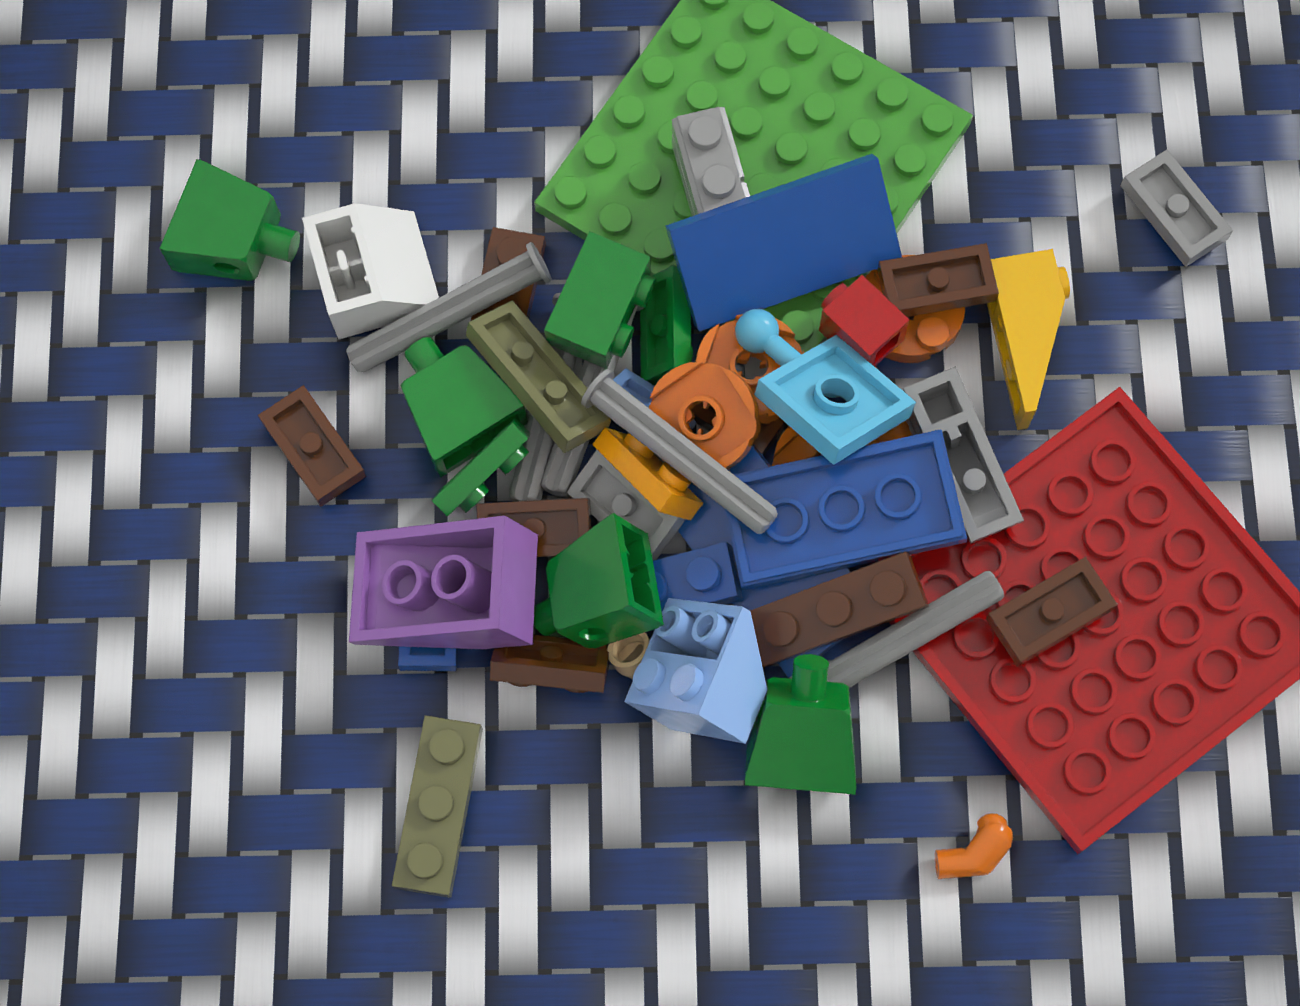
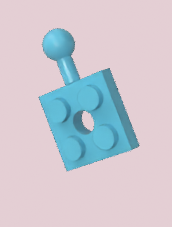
(830, 370)

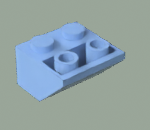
(701, 671)

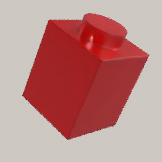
(863, 320)

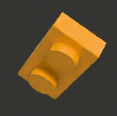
(650, 476)

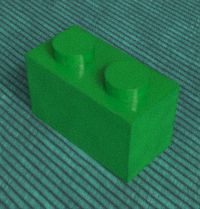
(599, 301)

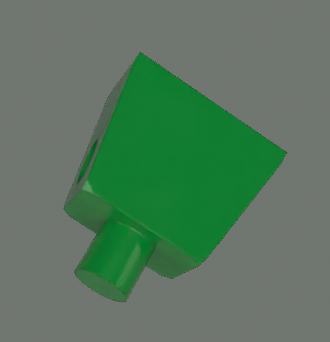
(225, 227)
(456, 403)
(602, 587)
(803, 733)

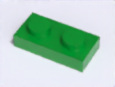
(665, 327)
(467, 485)

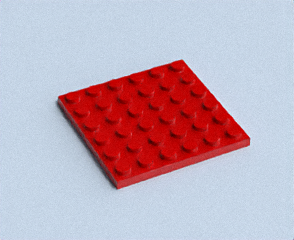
(1160, 680)

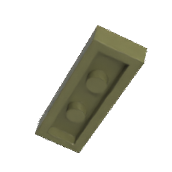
(536, 375)
(437, 806)

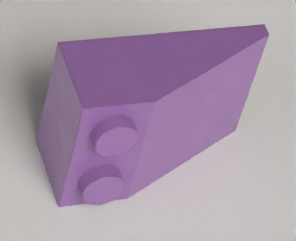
(445, 585)

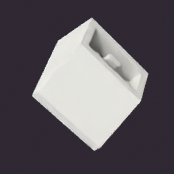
(369, 266)

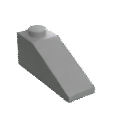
(978, 479)

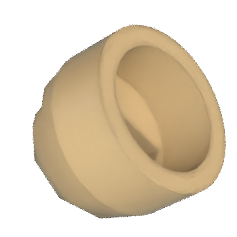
(628, 653)

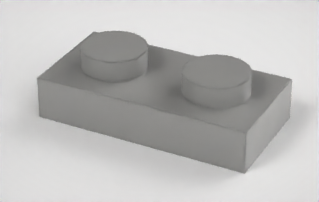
(1176, 208)
(613, 493)

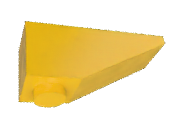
(1026, 324)

